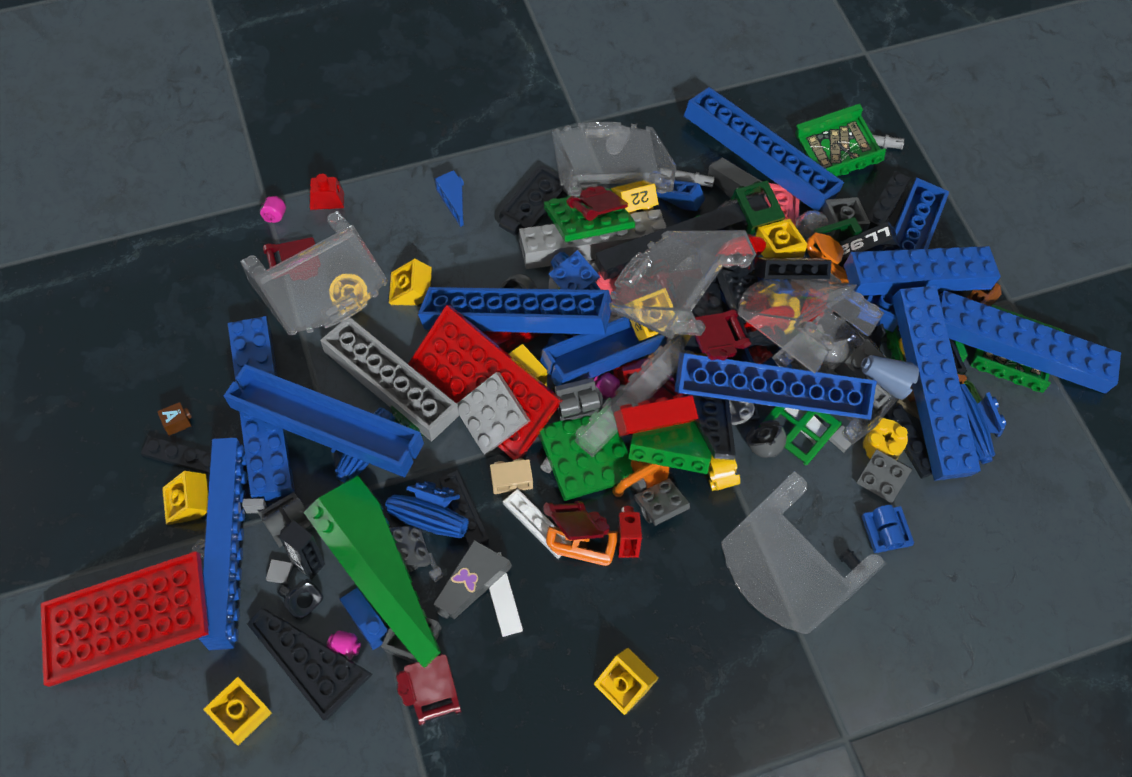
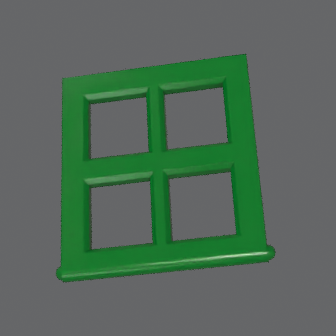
(800, 425)

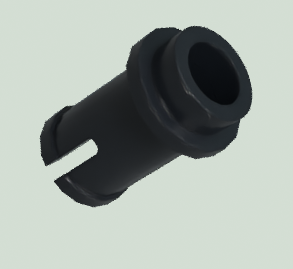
(850, 559)

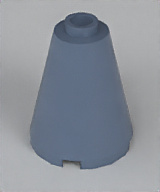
(891, 374)

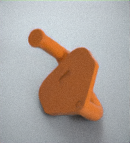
(830, 250)
(649, 472)
(581, 553)

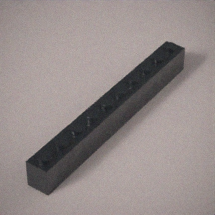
(729, 218)

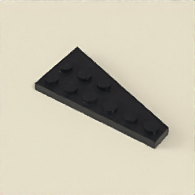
(715, 425)
(314, 668)

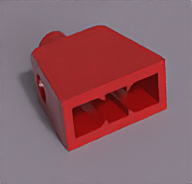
(326, 193)

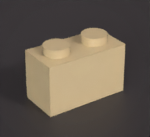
(511, 475)

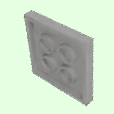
(492, 413)

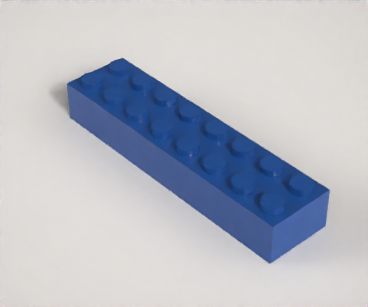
(901, 269)

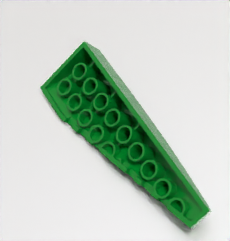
(360, 539)

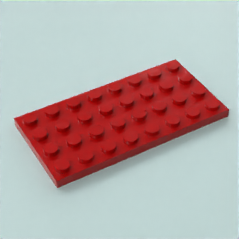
(462, 357)
(123, 619)

